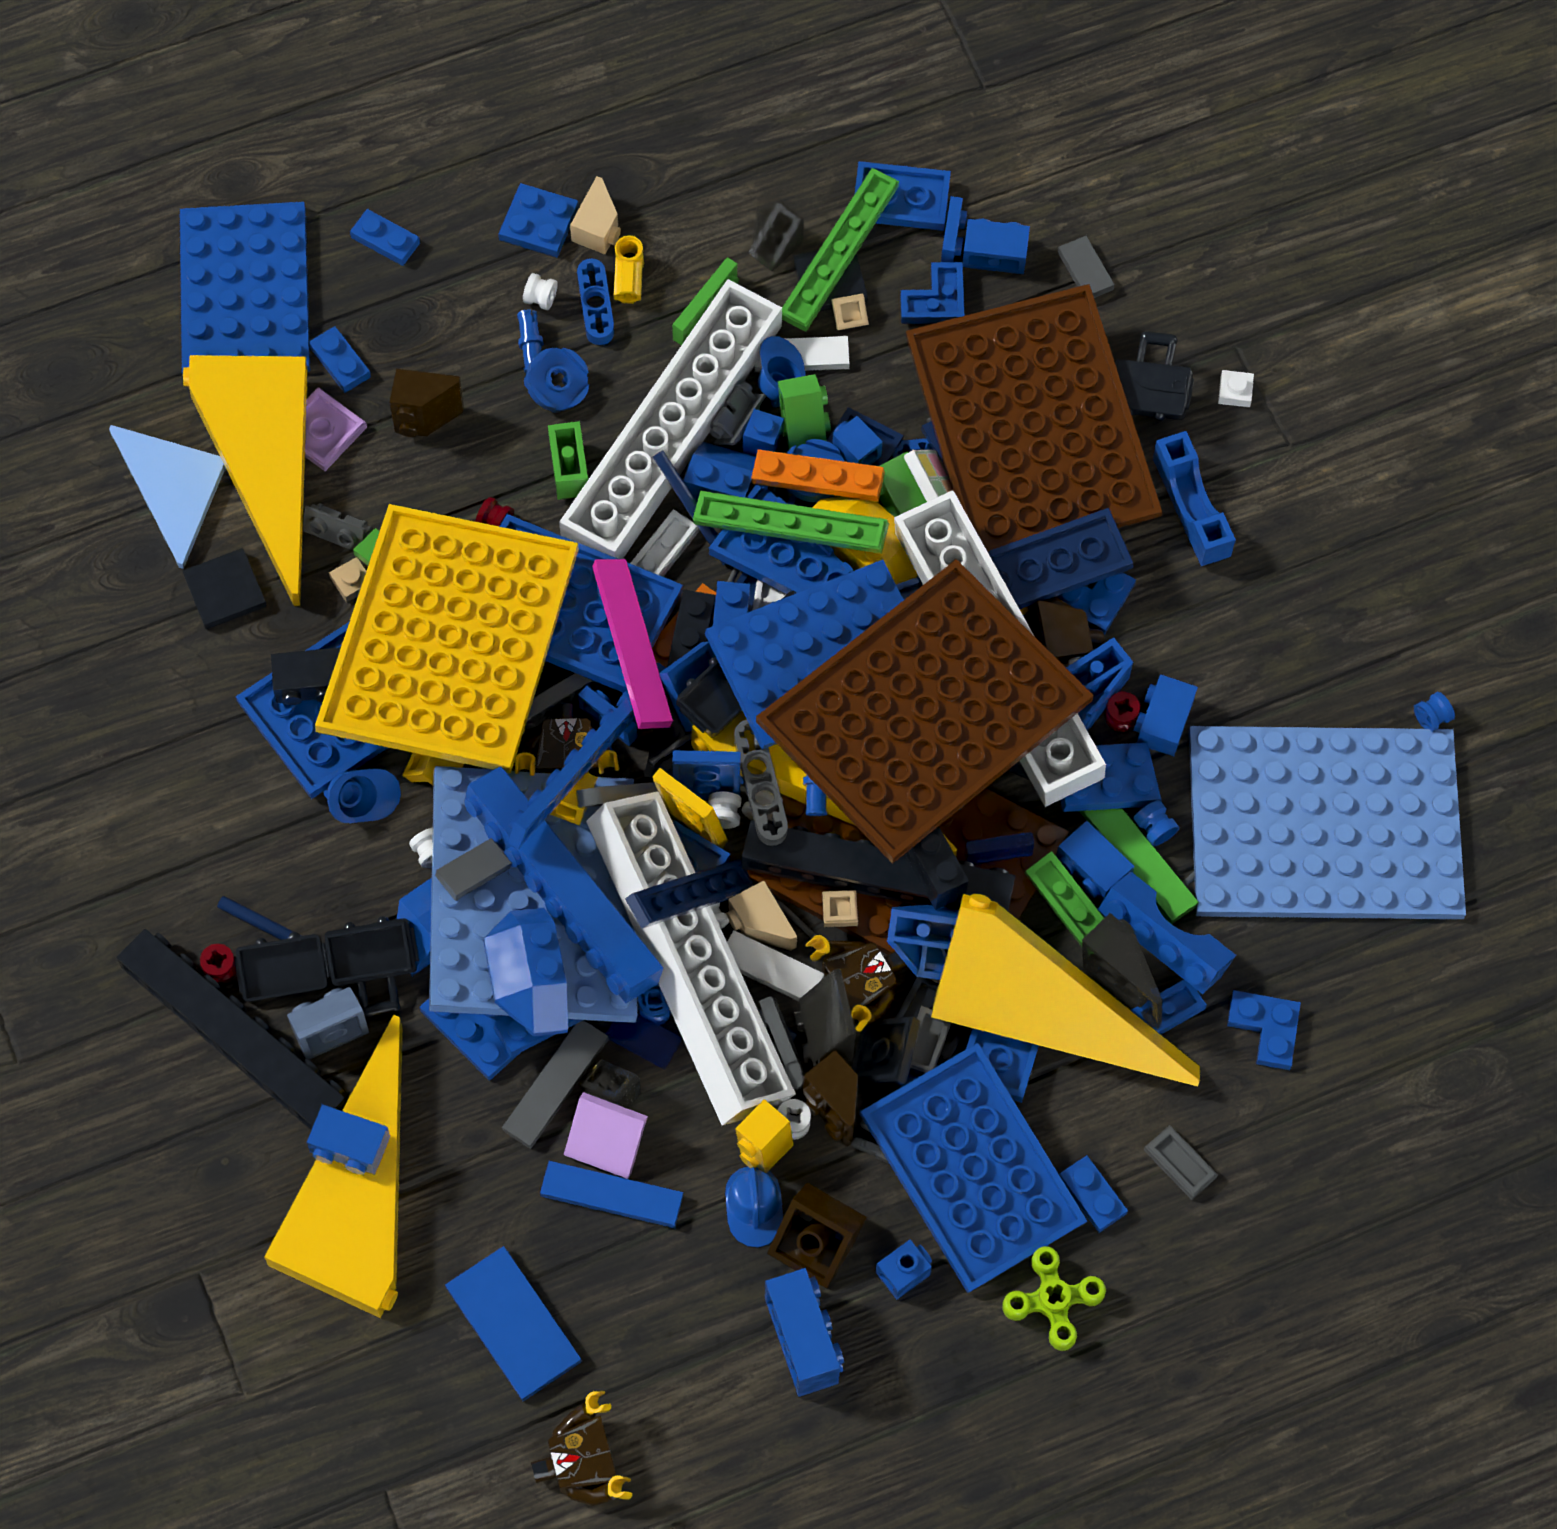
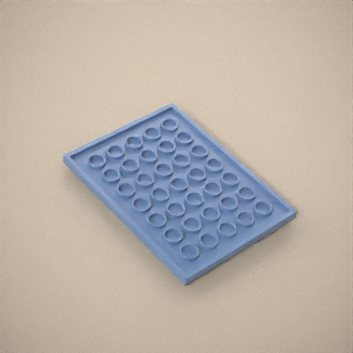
(1325, 823)
(458, 927)

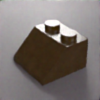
(424, 401)
(816, 1234)

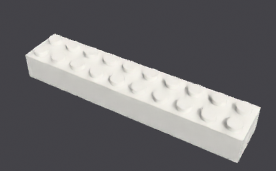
(671, 419)
(933, 539)
(698, 966)

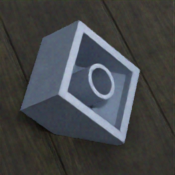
(328, 1022)

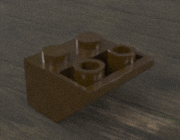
(832, 1094)

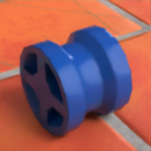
(1434, 711)

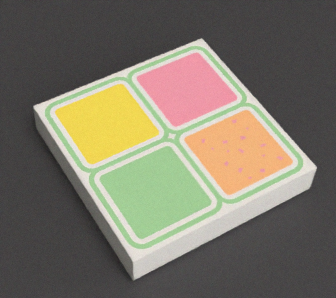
(928, 473)

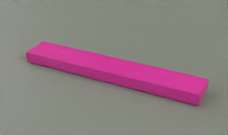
(632, 644)

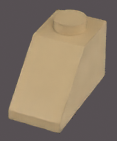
(596, 220)
(761, 917)

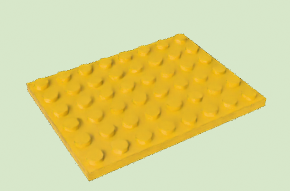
(448, 638)

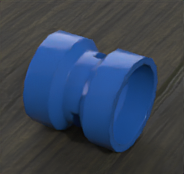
(1156, 823)
(654, 1009)

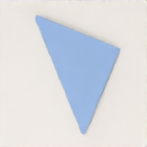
(174, 483)

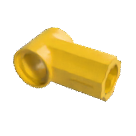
(628, 270)

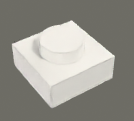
(1236, 388)

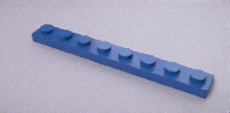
(575, 767)

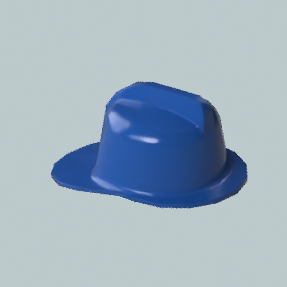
(779, 362)
(363, 795)
(753, 1206)

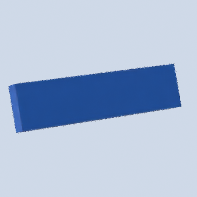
(611, 1194)

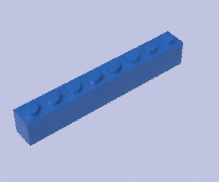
(565, 889)

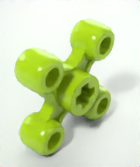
(1052, 1284)

